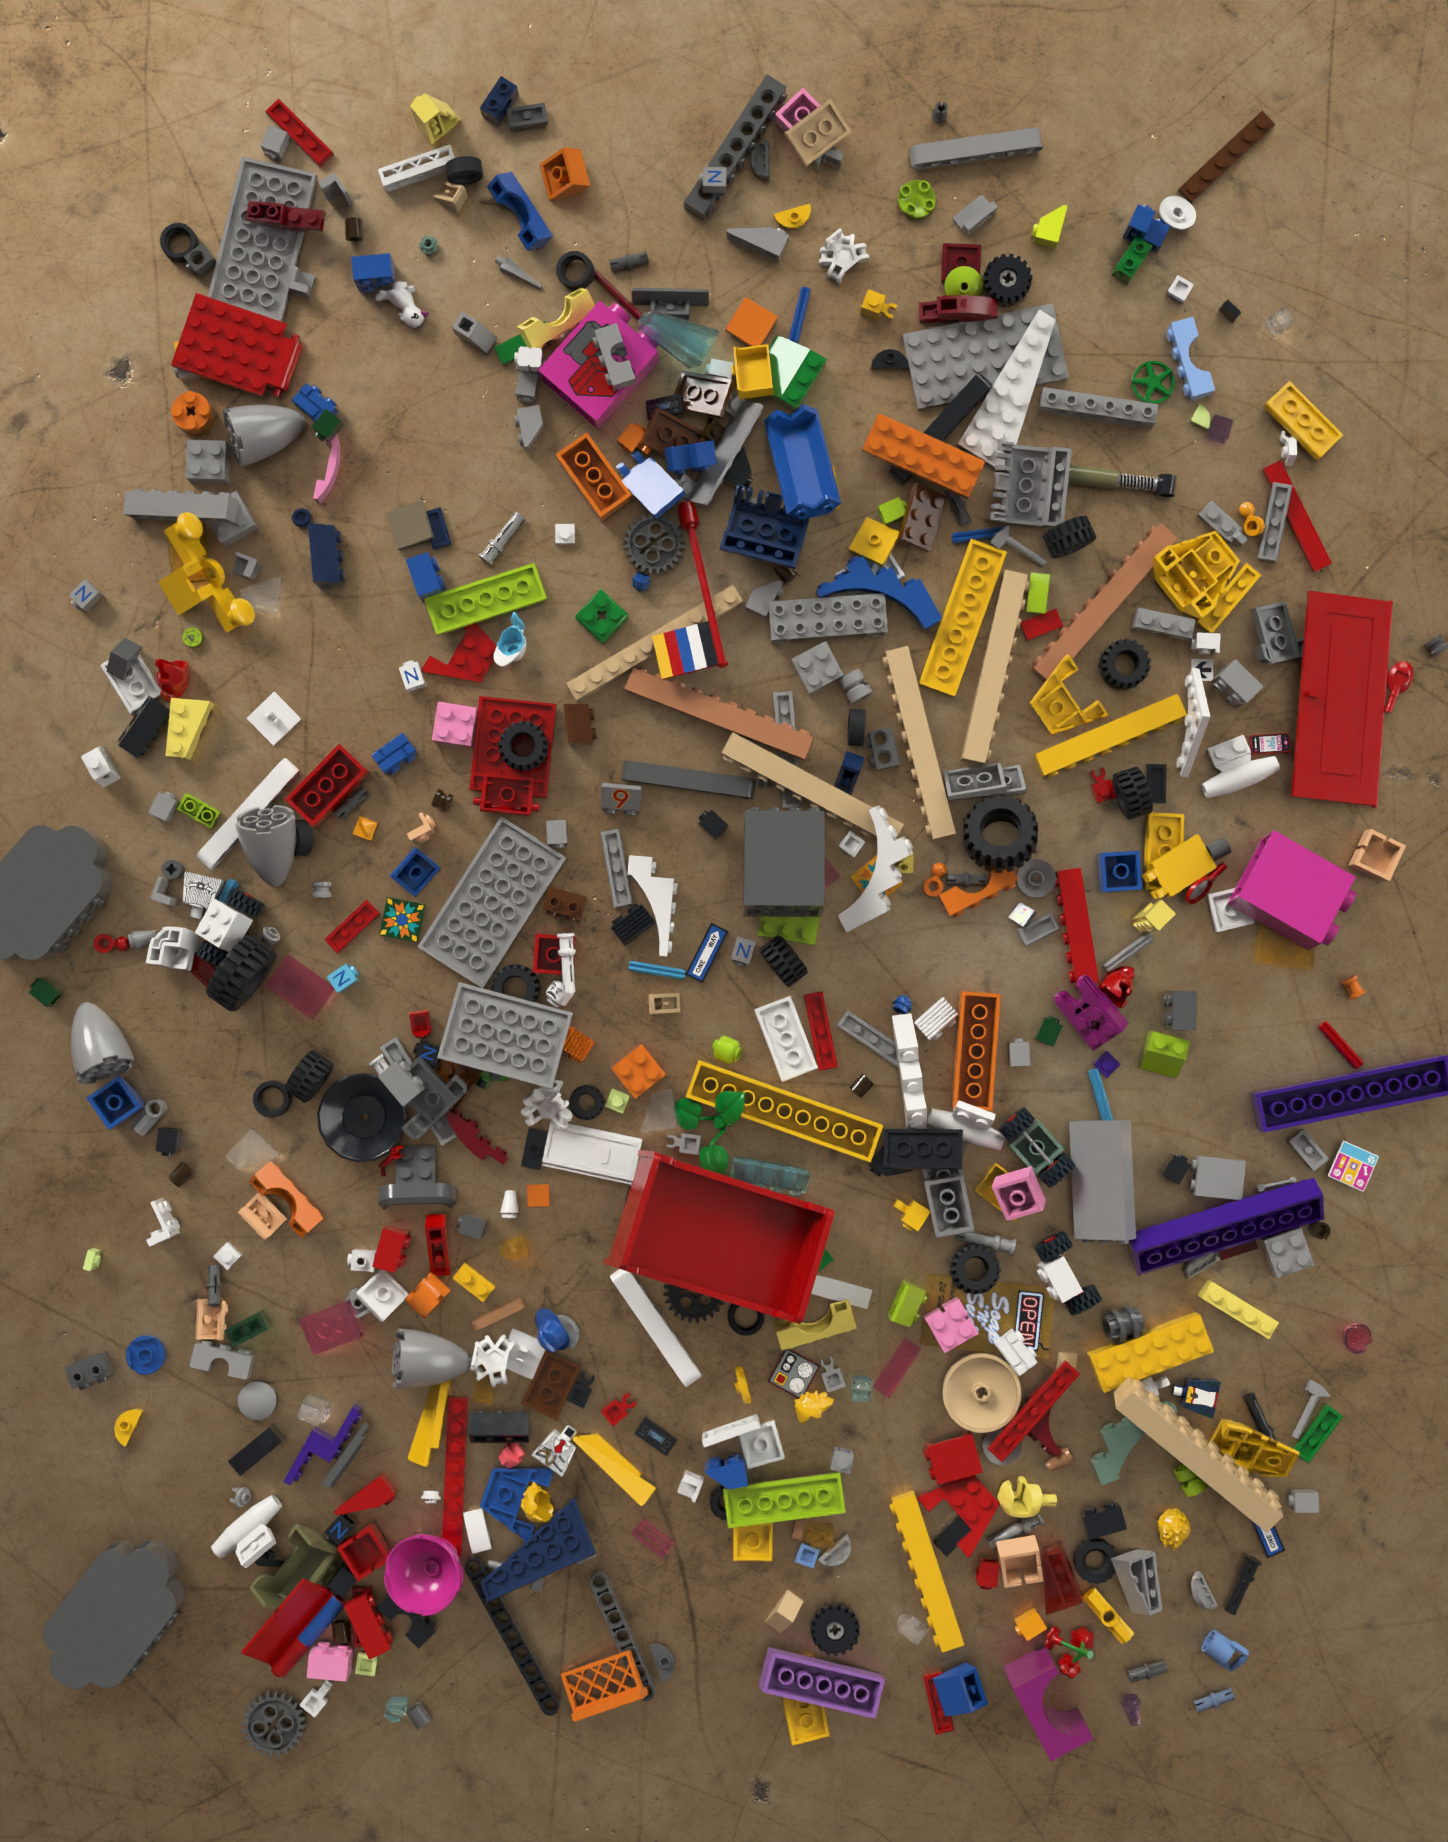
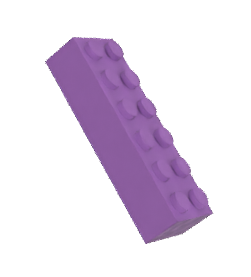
(821, 1683)

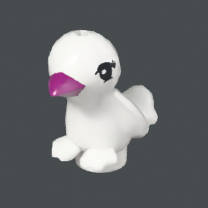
(402, 297)

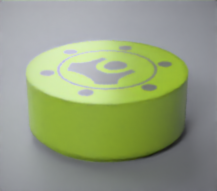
(192, 637)

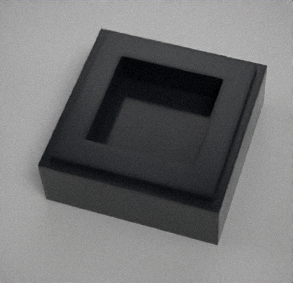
(1230, 311)

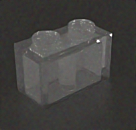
(314, 1410)

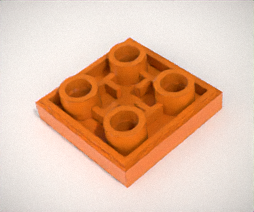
(751, 323)

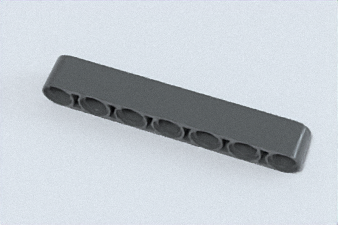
(688, 779)
(621, 1625)

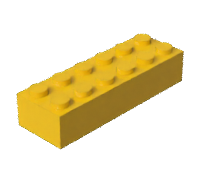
(1151, 1352)

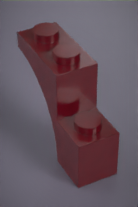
(1042, 1430)

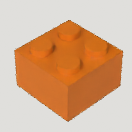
(638, 1071)

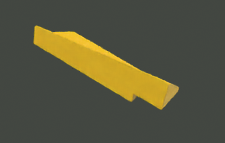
(430, 1425)
(615, 1466)

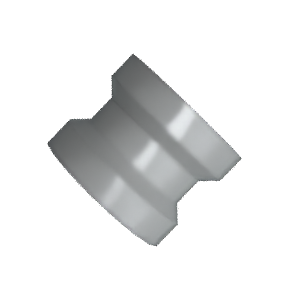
(321, 889)

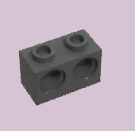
(887, 748)

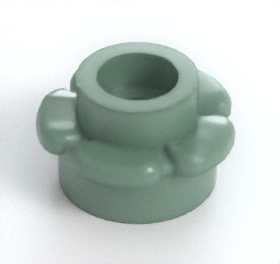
(428, 249)

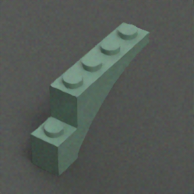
(1119, 1441)

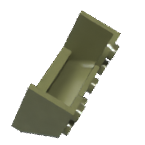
(311, 1559)

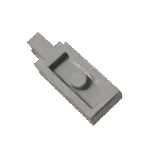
(1222, 523)

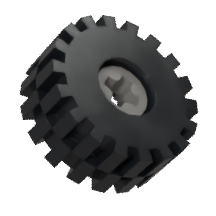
(996, 286)
(825, 1619)

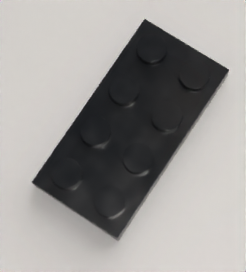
(923, 1149)

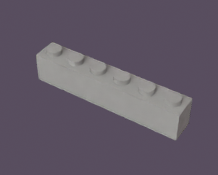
(170, 505)

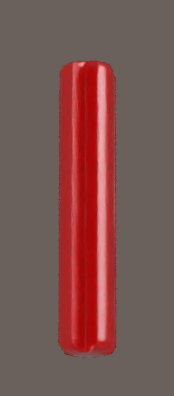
(1340, 1044)

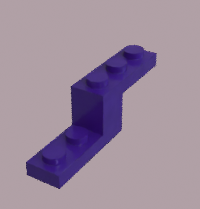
(323, 1445)

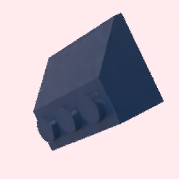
(325, 555)

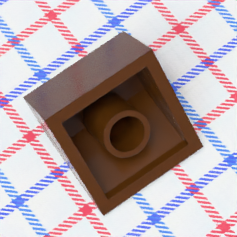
(578, 724)

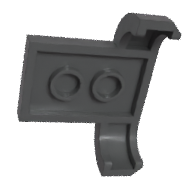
(1276, 634)
(433, 1100)
(417, 1180)

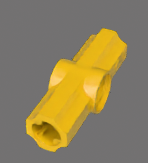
(1115, 1624)

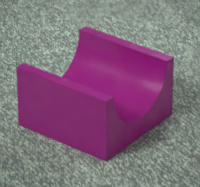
(1056, 1729)

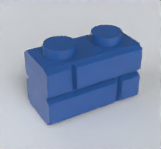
(312, 403)
(395, 754)

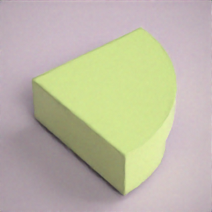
(1201, 417)

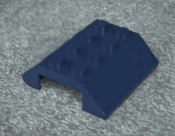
(763, 529)

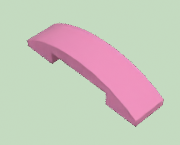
(323, 487)

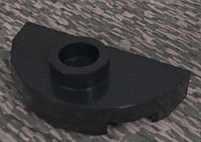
(890, 360)
(271, 1559)

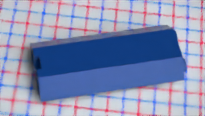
(802, 462)

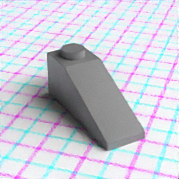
(765, 240)

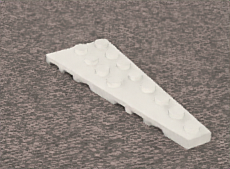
(1007, 401)

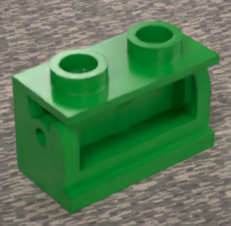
(1132, 260)

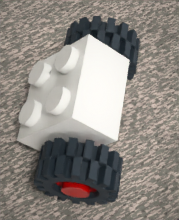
(225, 925)
(1060, 1278)

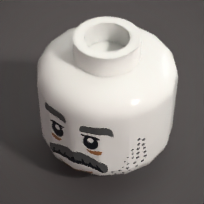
(555, 994)

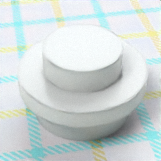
(431, 1497)

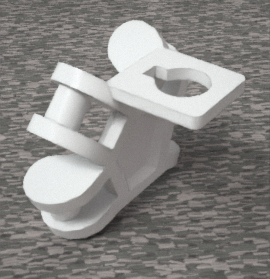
(843, 254)
(548, 1105)
(493, 1359)

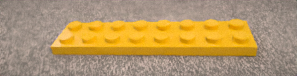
(962, 618)

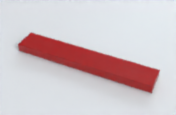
(1299, 520)
(1033, 1411)

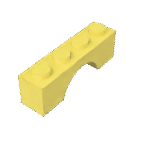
(537, 333)
(1152, 917)
(1238, 1309)
(836, 1321)

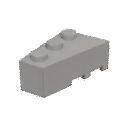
(1139, 1581)

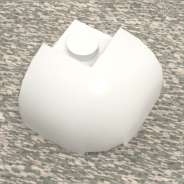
(173, 949)

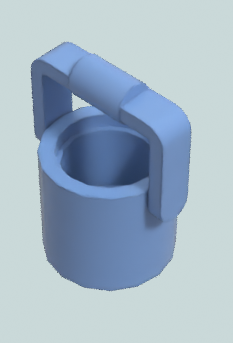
(1221, 1650)

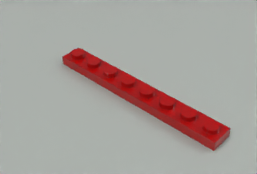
(455, 1471)

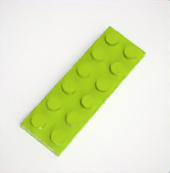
(485, 599)
(784, 1500)

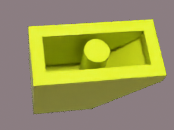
(1049, 228)

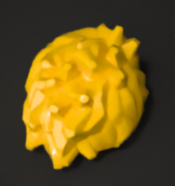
(812, 1405)
(537, 1504)
(1173, 1528)

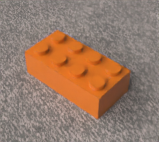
(594, 477)

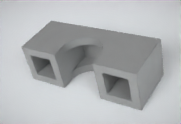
(619, 373)
(1158, 622)
(239, 1361)

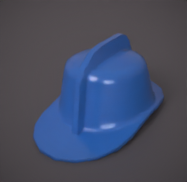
(551, 1332)

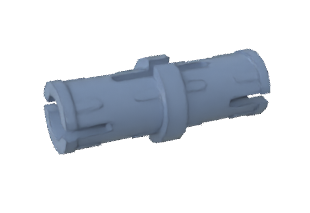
(1214, 1700)

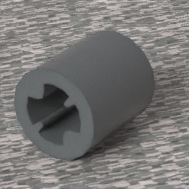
(1218, 849)
(419, 1715)

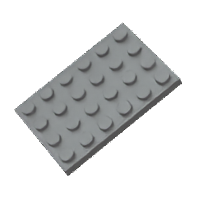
(505, 1035)

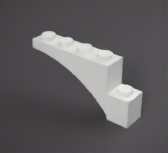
(660, 895)

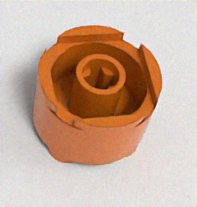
(185, 405)
(427, 1295)

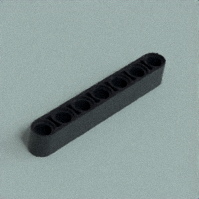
(952, 415)

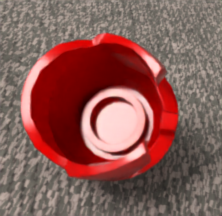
(172, 678)
(1118, 985)

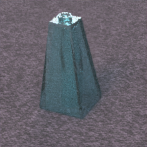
(679, 337)

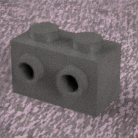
(88, 1370)

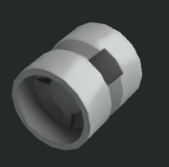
(855, 686)

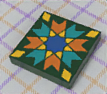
(402, 919)

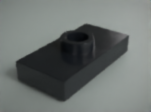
(534, 1148)

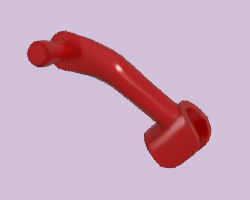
(395, 1154)

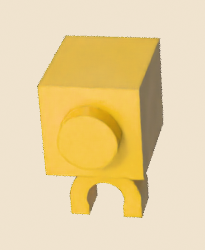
(875, 304)
(913, 1215)

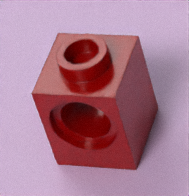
(987, 1573)

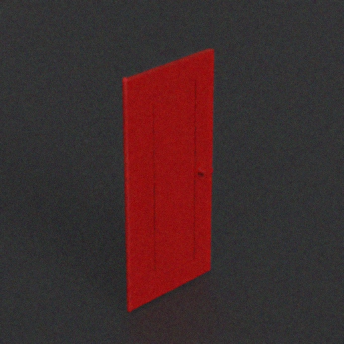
(1342, 698)

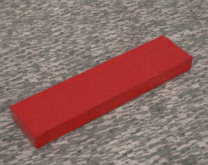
(299, 132)
(820, 1031)

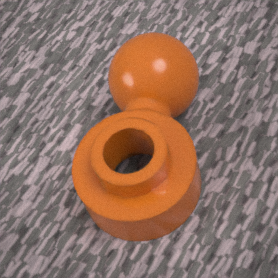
(938, 870)

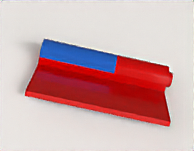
(294, 1627)

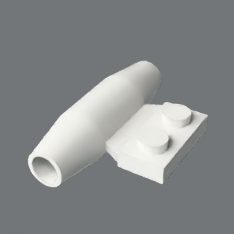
(1236, 768)
(972, 1120)
(249, 1533)

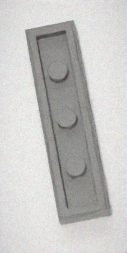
(1275, 522)
(616, 868)
(869, 1036)

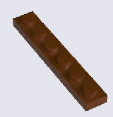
(1226, 157)

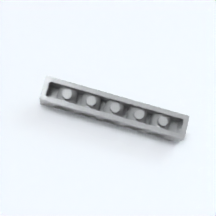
(1097, 408)

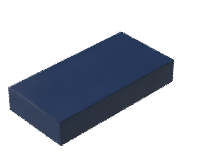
(439, 529)

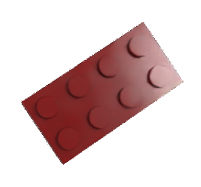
(327, 786)

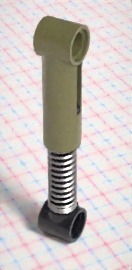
(1163, 485)

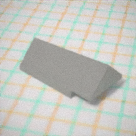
(984, 782)
(948, 1201)

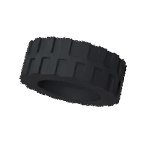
(1082, 1569)

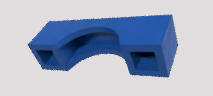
(510, 193)

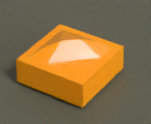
(365, 828)

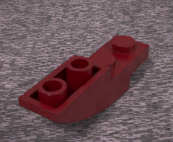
(284, 217)
(961, 307)
(467, 1133)

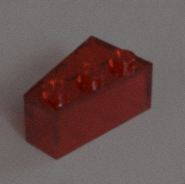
(1059, 1580)

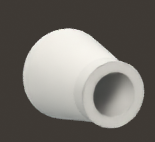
(510, 1205)

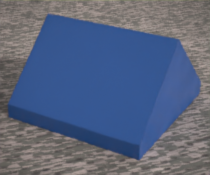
(415, 871)

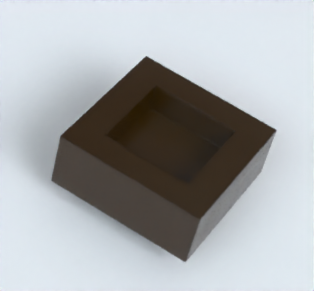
(713, 431)

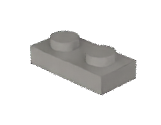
(1308, 1150)

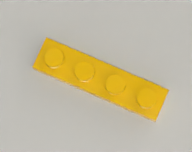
(1229, 598)

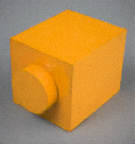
(1029, 1624)

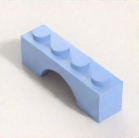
(1196, 381)

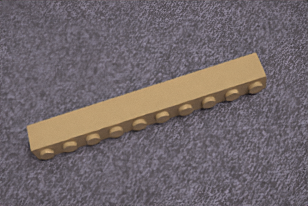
(644, 649)
(994, 667)
(919, 743)
(802, 785)

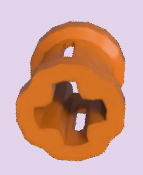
(1353, 987)

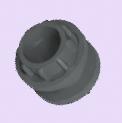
(1123, 1324)

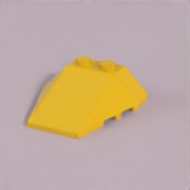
(1195, 572)
(1254, 1450)

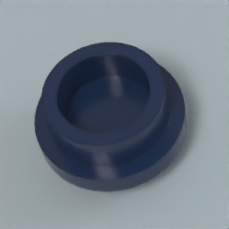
(301, 517)

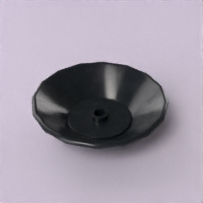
(342, 1123)

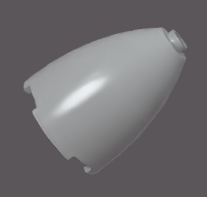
(260, 430)
(268, 841)
(98, 1046)
(426, 1359)

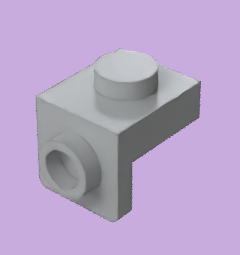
(832, 156)

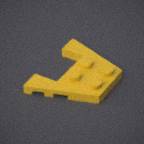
(1057, 706)

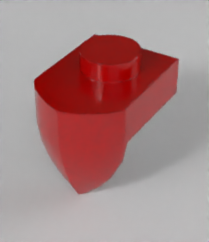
(420, 1023)

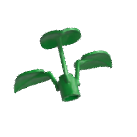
(730, 1106)

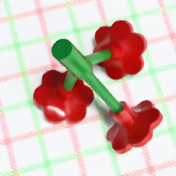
(1080, 1642)

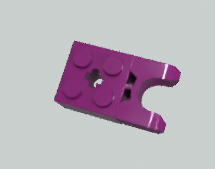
(1093, 1015)

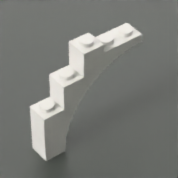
(889, 851)
(910, 1071)

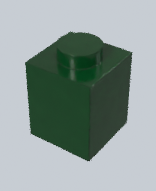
(327, 426)
(45, 991)
(1048, 1030)

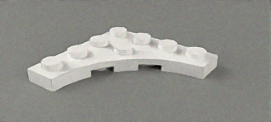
(1195, 720)

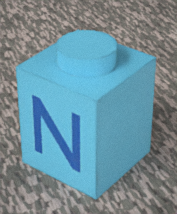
(343, 977)

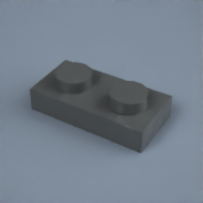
(527, 116)

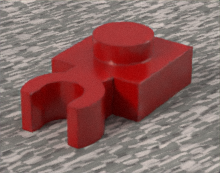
(1102, 789)
(616, 1411)

